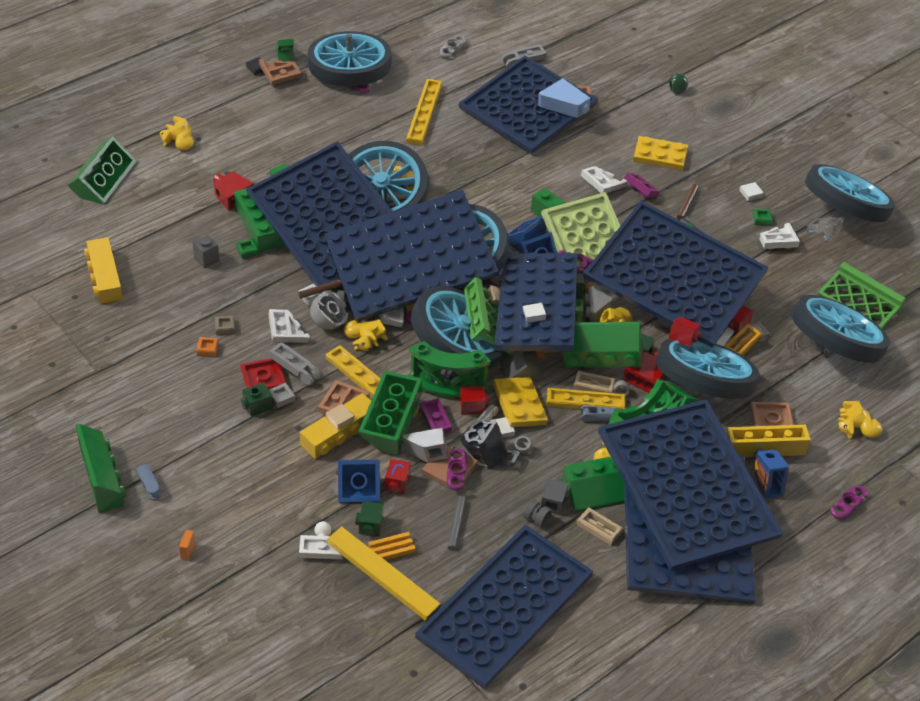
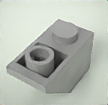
(597, 302)
(426, 445)

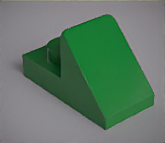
(284, 50)

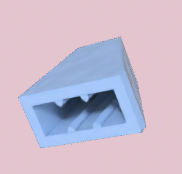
(564, 99)

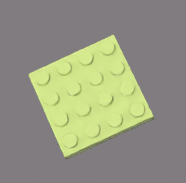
(582, 225)

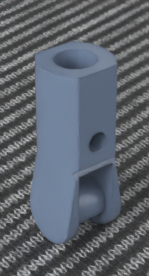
(593, 413)
(149, 481)

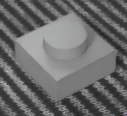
(282, 395)

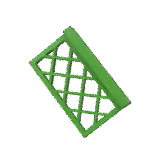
(868, 288)
(477, 302)

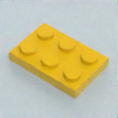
(660, 153)
(520, 402)

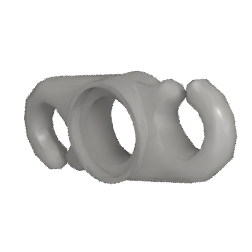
(452, 42)

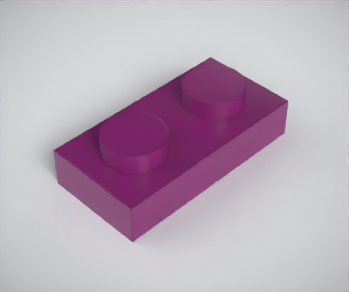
(637, 182)
(435, 415)

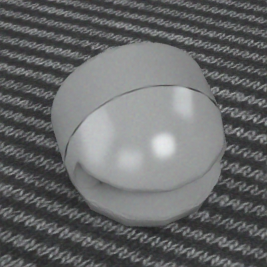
(617, 387)
(525, 442)

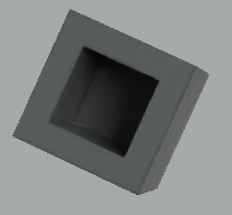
(206, 251)
(554, 495)

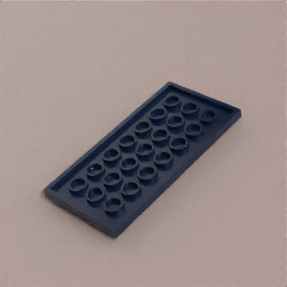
(536, 280)
(503, 606)

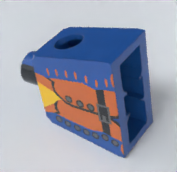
(771, 473)

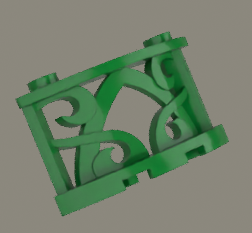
(428, 360)
(657, 400)

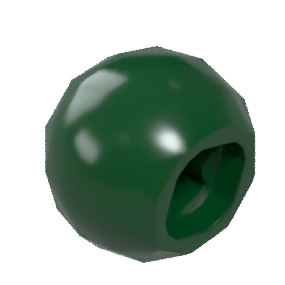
(678, 83)

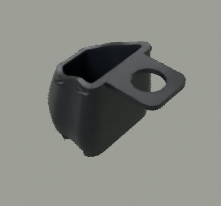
(486, 444)

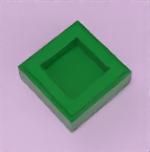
(762, 217)
(247, 248)

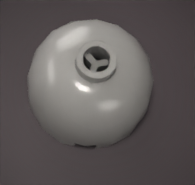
(328, 311)

